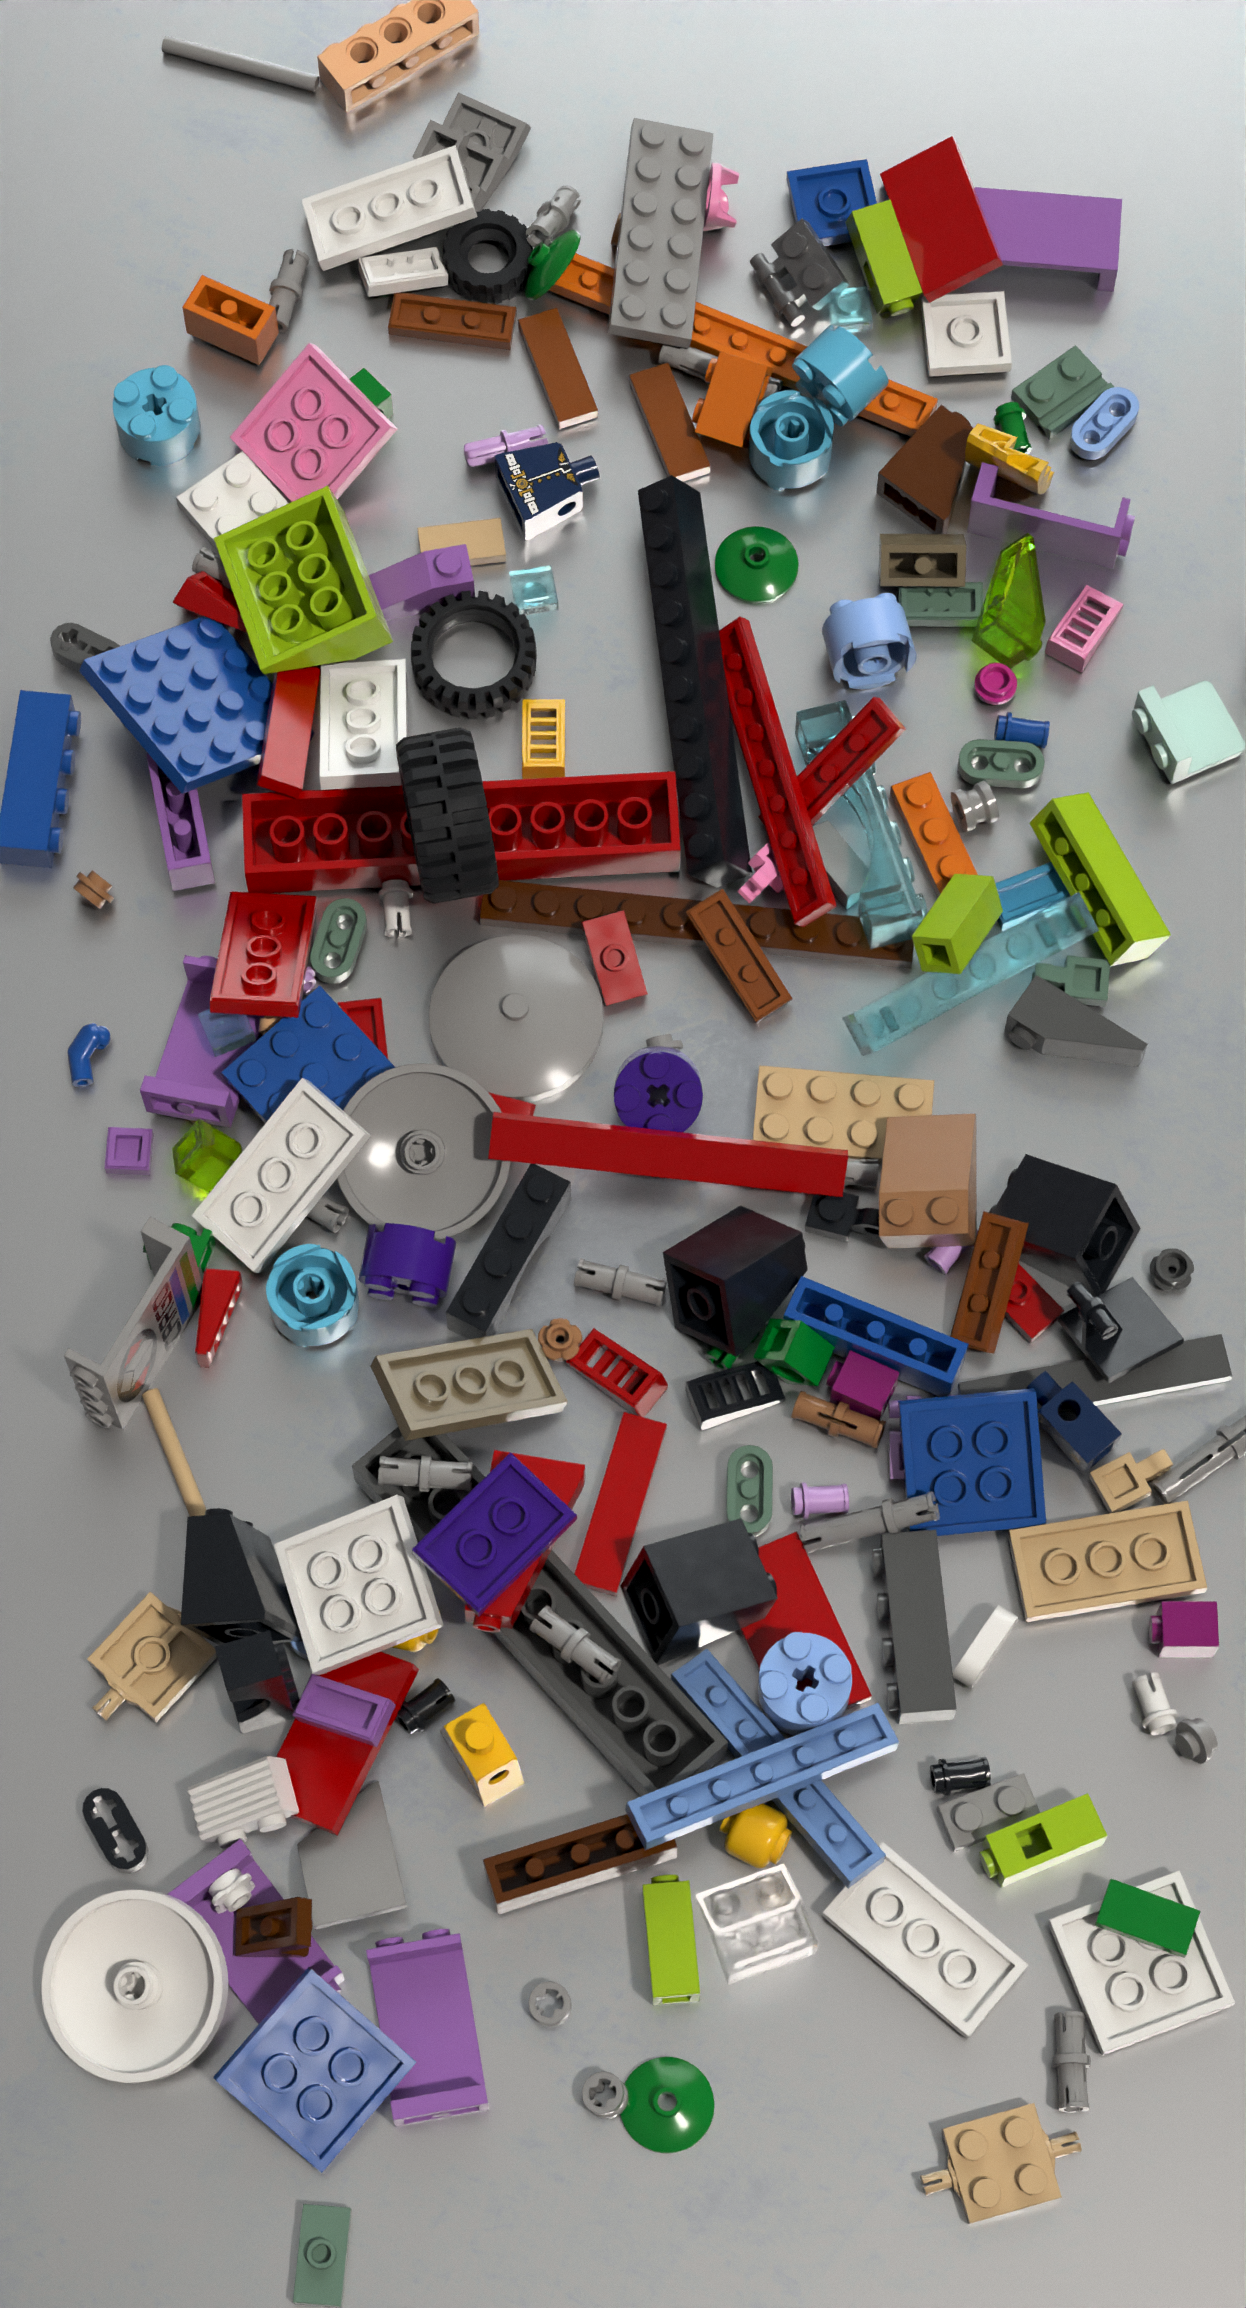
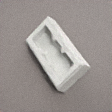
(403, 271)

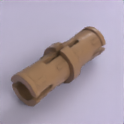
(810, 1408)

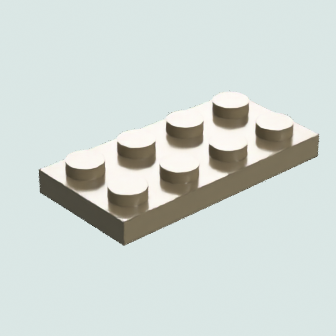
(468, 1384)

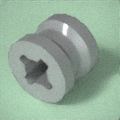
(974, 806)

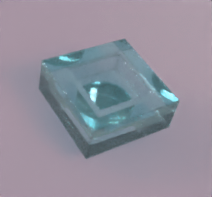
(851, 310)
(534, 590)
(226, 1031)

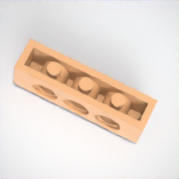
(391, 62)

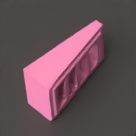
(1071, 653)

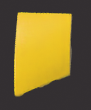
(997, 449)

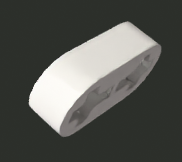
(985, 1646)

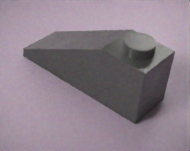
(1067, 1028)

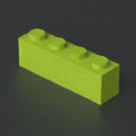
(1097, 868)

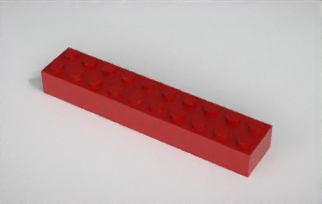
(536, 827)

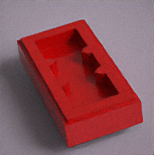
(614, 958)
(1030, 1306)

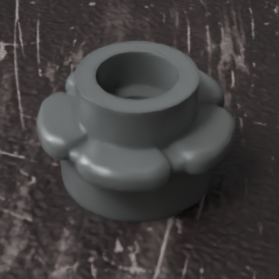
(1172, 1258)

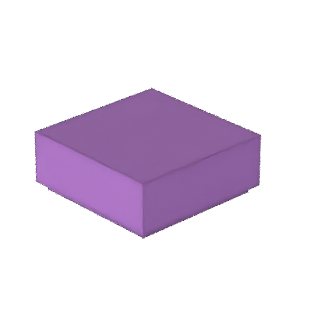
(129, 1151)

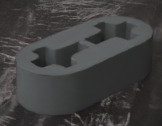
(88, 641)

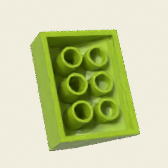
(303, 586)

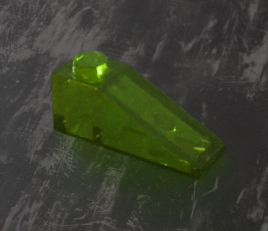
(1013, 606)

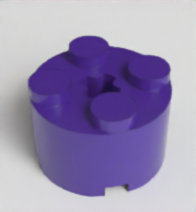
(657, 1067)
(406, 1263)

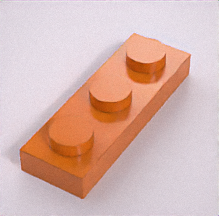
(931, 830)

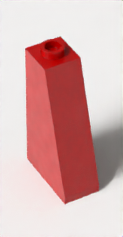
(566, 1482)

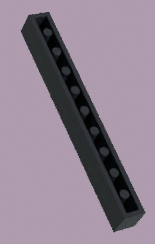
(694, 683)

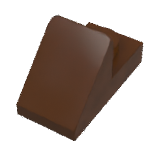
(274, 1929)

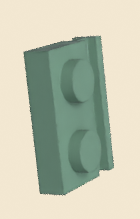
(1060, 391)

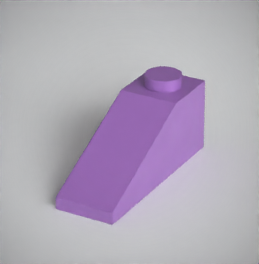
(422, 580)

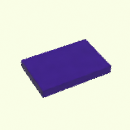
(494, 1534)

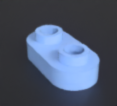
(1102, 425)

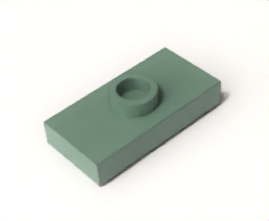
(942, 605)
(322, 2255)

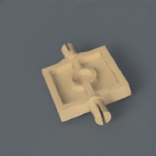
(150, 1660)
(1001, 2163)

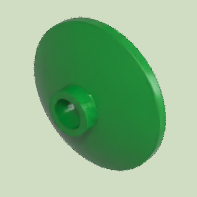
(550, 263)
(754, 580)
(674, 2129)

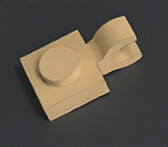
(1125, 1481)

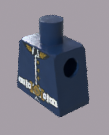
(543, 485)
(1086, 1437)

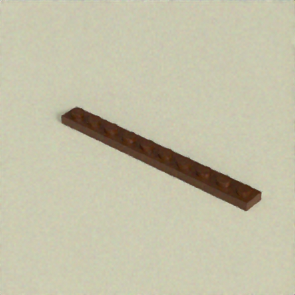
(666, 922)

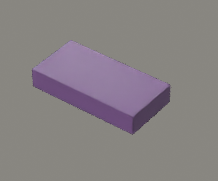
(344, 1710)

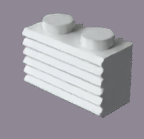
(244, 1801)

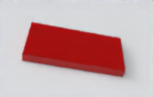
(941, 219)
(263, 954)
(799, 1608)
(331, 1767)

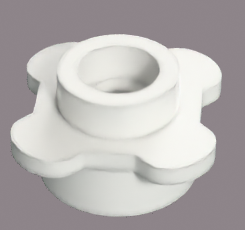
(231, 1891)

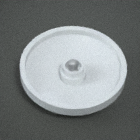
(134, 1986)

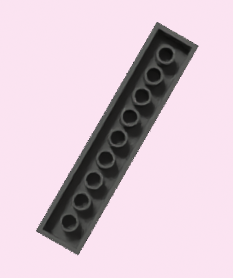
(635, 1718)

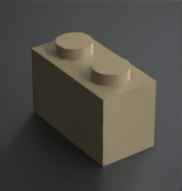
(922, 560)

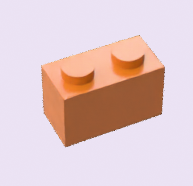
(230, 320)
(731, 399)

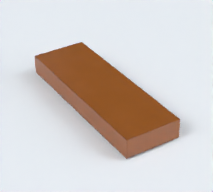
(452, 320)
(558, 368)
(669, 423)
(739, 955)
(989, 1281)

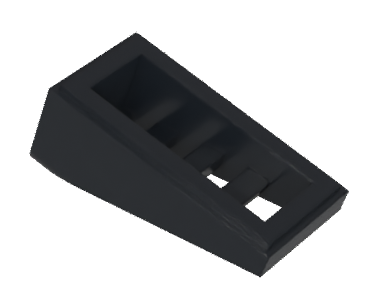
(726, 1412)

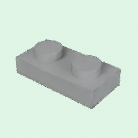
(986, 1811)

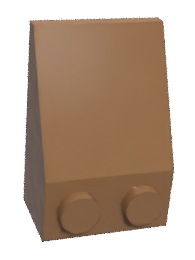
(929, 1182)

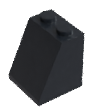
(1075, 1222)
(733, 1277)
(233, 1582)
(697, 1589)

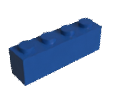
(37, 778)
(917, 1352)

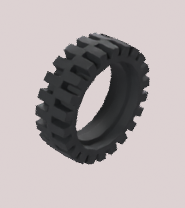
(462, 611)

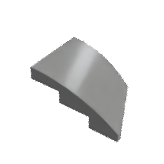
(484, 141)
(355, 1871)

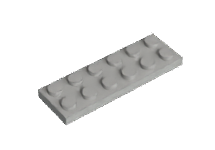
(660, 233)

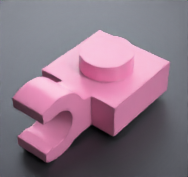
(765, 875)

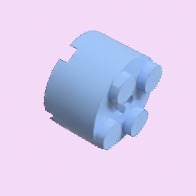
(868, 641)
(799, 1658)

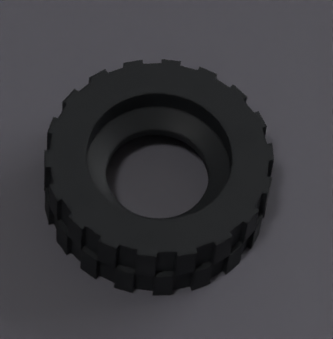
(487, 286)

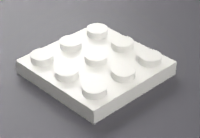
(358, 1585)
(1134, 1987)

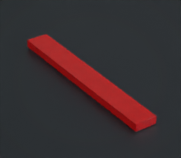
(774, 776)
(668, 1154)

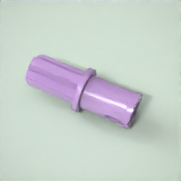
(484, 450)

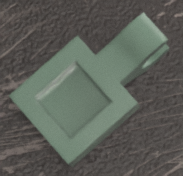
(1080, 978)

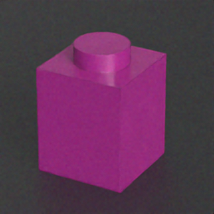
(862, 1385)
(1185, 1629)

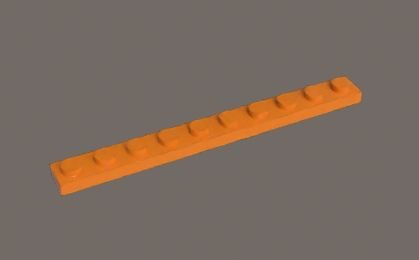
(716, 331)

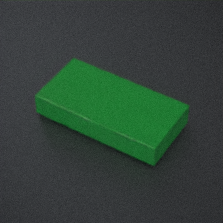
(1147, 1918)

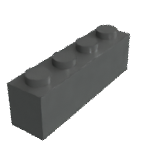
(916, 1627)

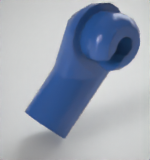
(82, 1048)

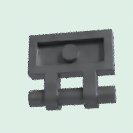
(809, 265)

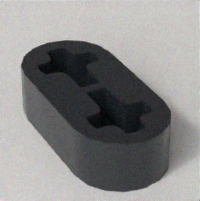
(125, 1825)

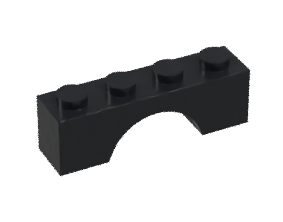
(520, 1230)
(258, 1681)

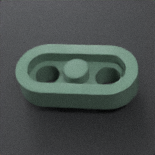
(1000, 760)
(338, 943)
(750, 1492)

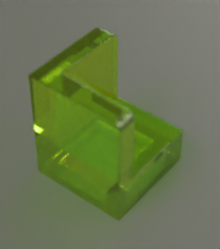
(204, 1155)

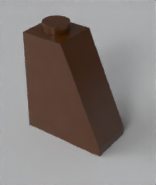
(928, 471)

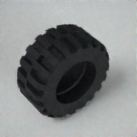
(447, 815)

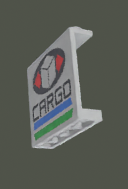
(116, 1386)

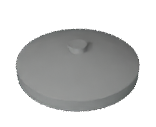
(517, 1016)
(424, 1150)

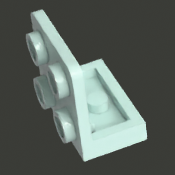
(1187, 729)

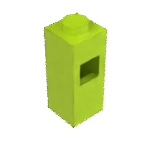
(884, 258)
(957, 923)
(1042, 1841)
(670, 1940)

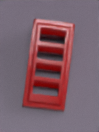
(210, 599)
(217, 1304)
(639, 1391)

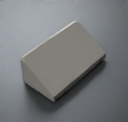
(842, 864)

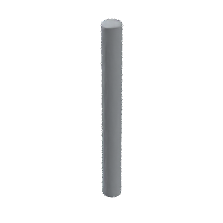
(240, 63)

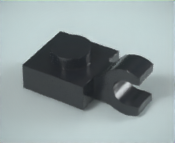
(837, 1216)

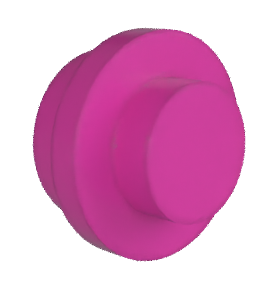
(995, 684)

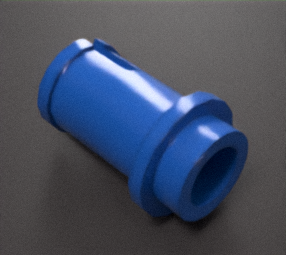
(1021, 730)

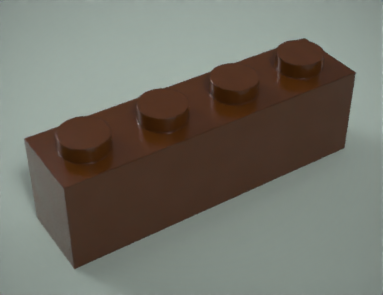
(570, 1863)

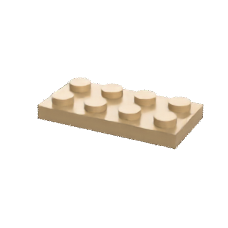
(835, 1108)
(1107, 1561)

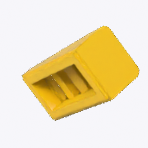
(543, 767)

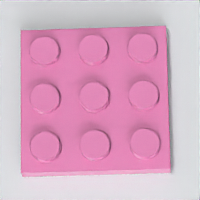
(313, 428)

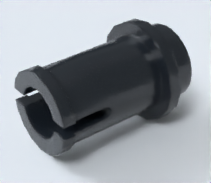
(424, 1706)
(959, 1775)

